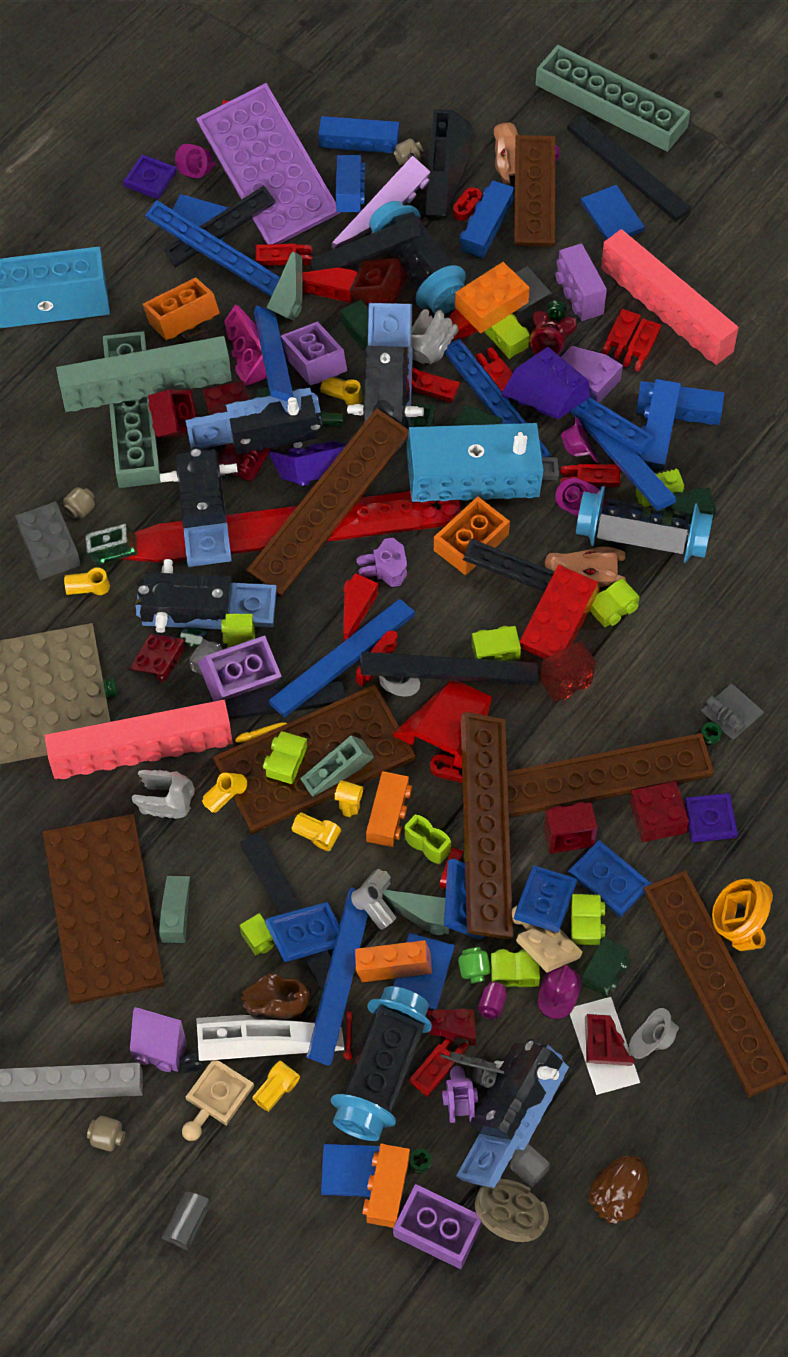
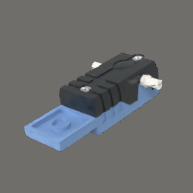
(389, 364)
(259, 423)
(202, 505)
(200, 601)
(512, 1109)

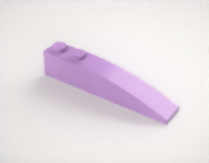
(399, 188)

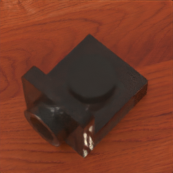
(198, 333)

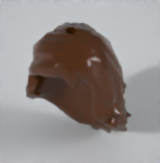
(275, 997)
(620, 1189)

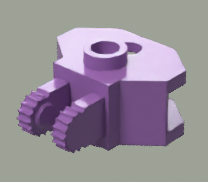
(387, 561)
(459, 1095)

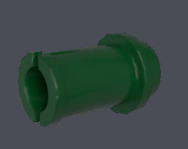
(331, 419)

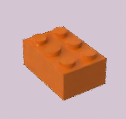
(492, 297)
(181, 308)
(474, 522)

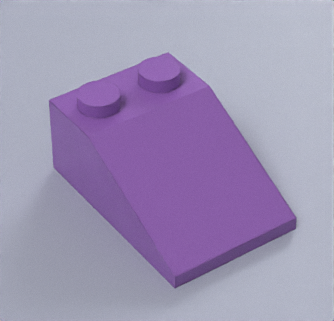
(598, 368)
(157, 1040)

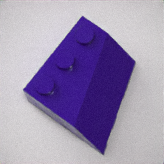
(548, 384)
(306, 465)

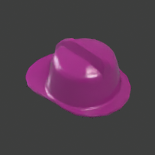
(194, 160)
(576, 441)
(570, 494)
(559, 992)

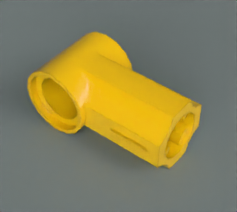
(343, 390)
(86, 582)
(227, 786)
(348, 797)
(321, 833)
(280, 1080)

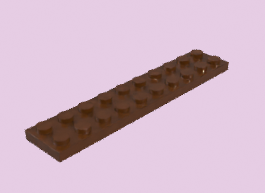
(329, 502)
(607, 774)
(486, 826)
(717, 984)

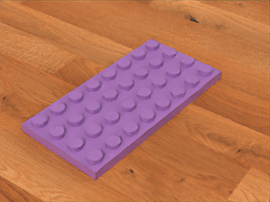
(263, 149)

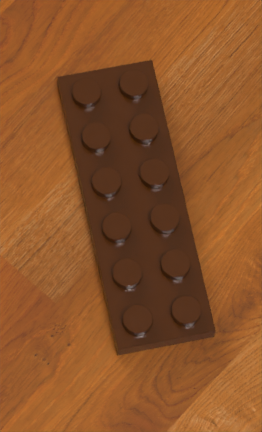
(534, 191)

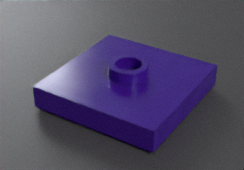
(150, 176)
(710, 817)

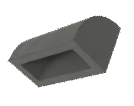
(186, 1220)

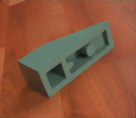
(288, 292)
(338, 765)
(175, 909)
(420, 909)

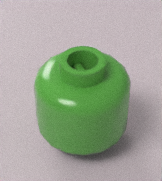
(474, 964)

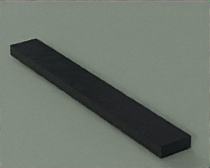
(629, 168)
(448, 668)
(281, 895)

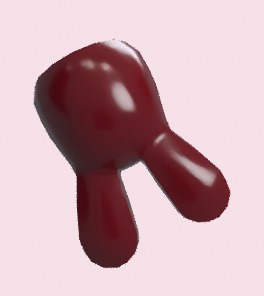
(550, 333)

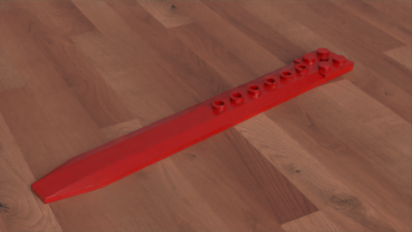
(255, 529)

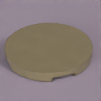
(511, 1211)

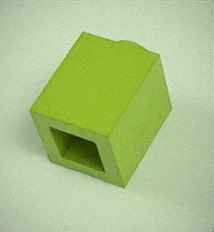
(257, 935)

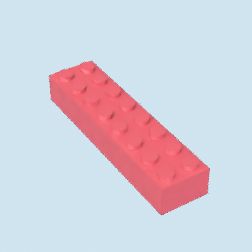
(669, 297)
(138, 739)

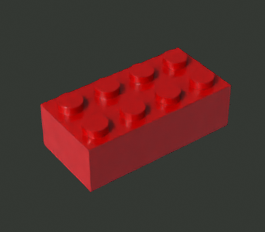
(559, 613)

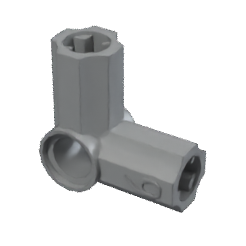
(370, 899)

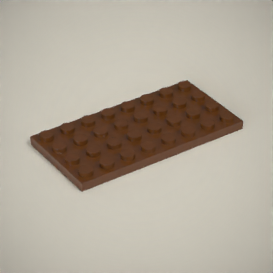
(358, 715)
(102, 909)

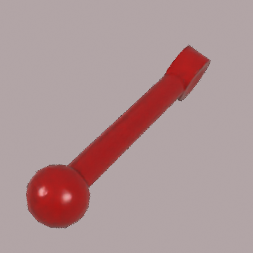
(348, 1054)

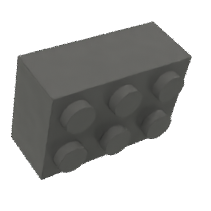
(48, 540)

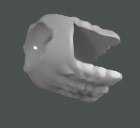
(431, 336)
(177, 801)

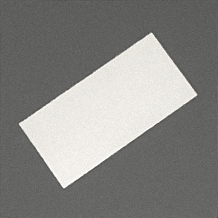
(603, 1076)

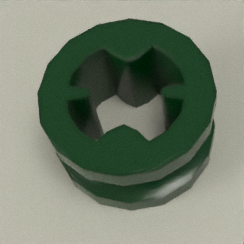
(556, 310)
(109, 687)
(713, 739)
(416, 1155)

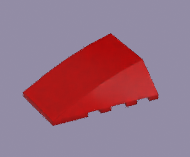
(440, 718)

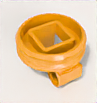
(743, 931)

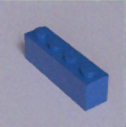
(358, 134)
(350, 183)
(487, 219)
(692, 404)
(660, 421)

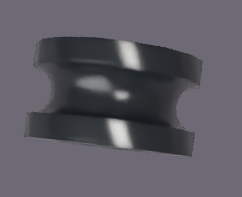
(191, 1063)

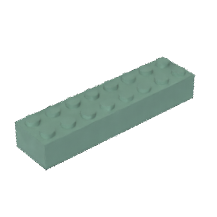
(612, 98)
(144, 373)
(132, 424)

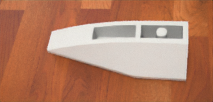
(253, 1037)

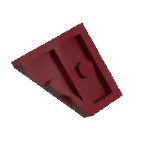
(453, 1024)
(604, 1043)

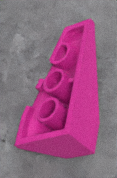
(246, 346)

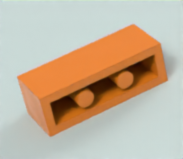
(388, 809)
(393, 961)
(386, 1185)

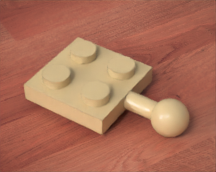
(547, 947)
(217, 1094)

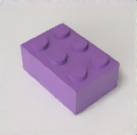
(581, 282)
(314, 353)
(239, 669)
(437, 1226)

